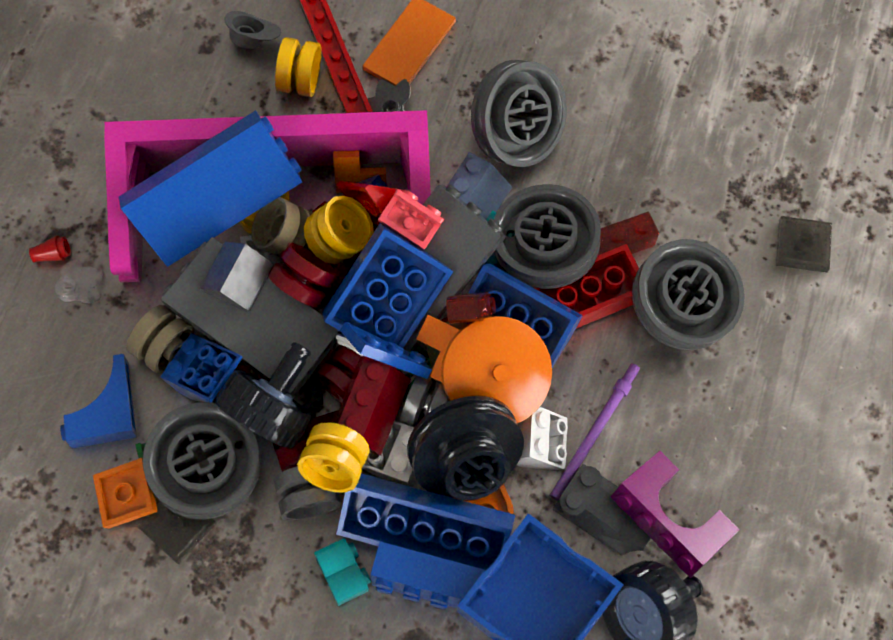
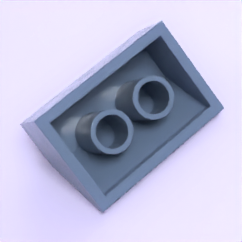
(480, 184)

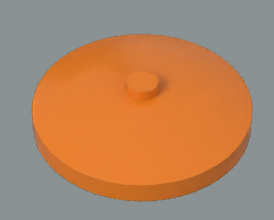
(498, 361)

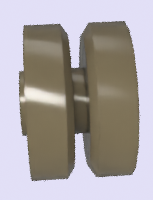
(158, 338)

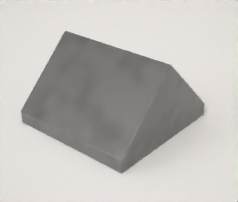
(237, 275)

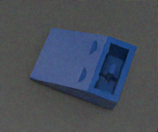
(200, 369)

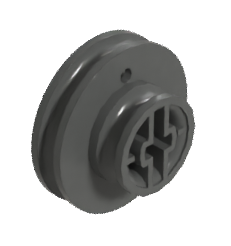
(518, 113)
(553, 236)
(713, 288)
(185, 440)

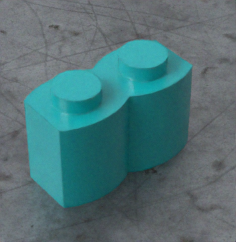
(342, 571)

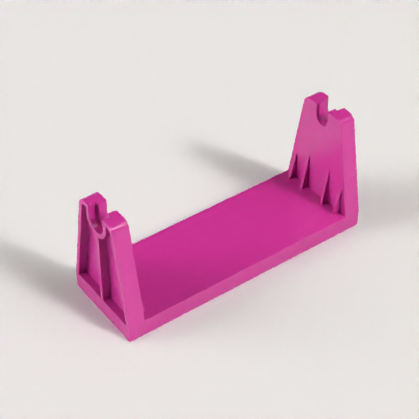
(150, 145)

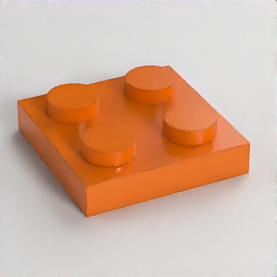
(124, 494)

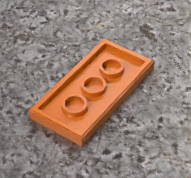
(409, 42)

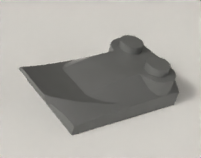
(591, 508)

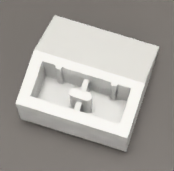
(544, 441)
(393, 462)

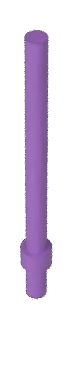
(621, 390)

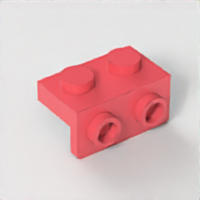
(411, 218)

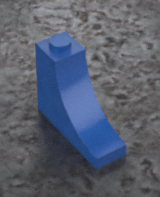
(108, 416)

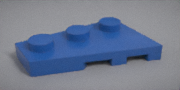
(386, 352)

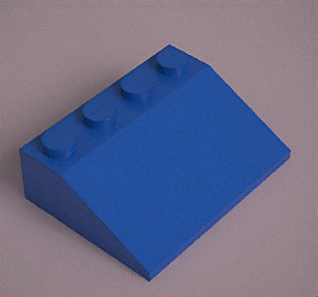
(388, 288)
(519, 301)

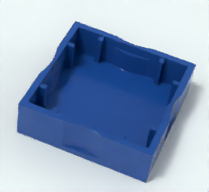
(538, 589)

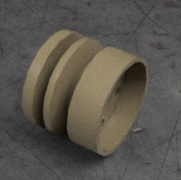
(278, 225)

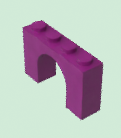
(685, 546)

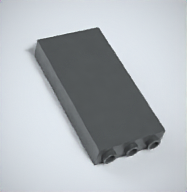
(460, 243)
(257, 335)

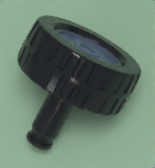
(265, 404)
(653, 604)

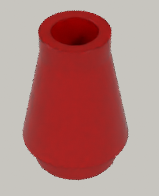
(51, 250)

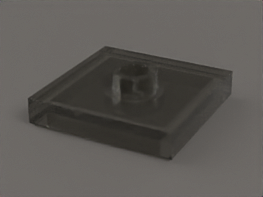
(804, 244)
(173, 532)

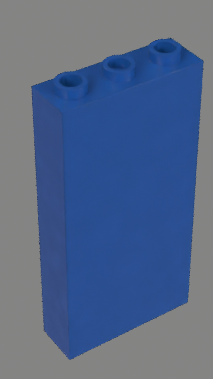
(211, 188)

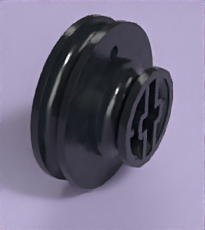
(465, 447)

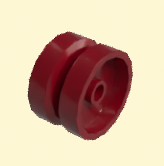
(303, 275)
(337, 376)

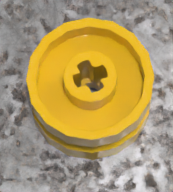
(298, 67)
(338, 230)
(333, 457)

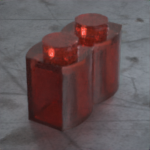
(470, 307)

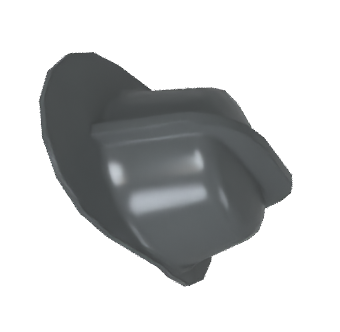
(249, 30)

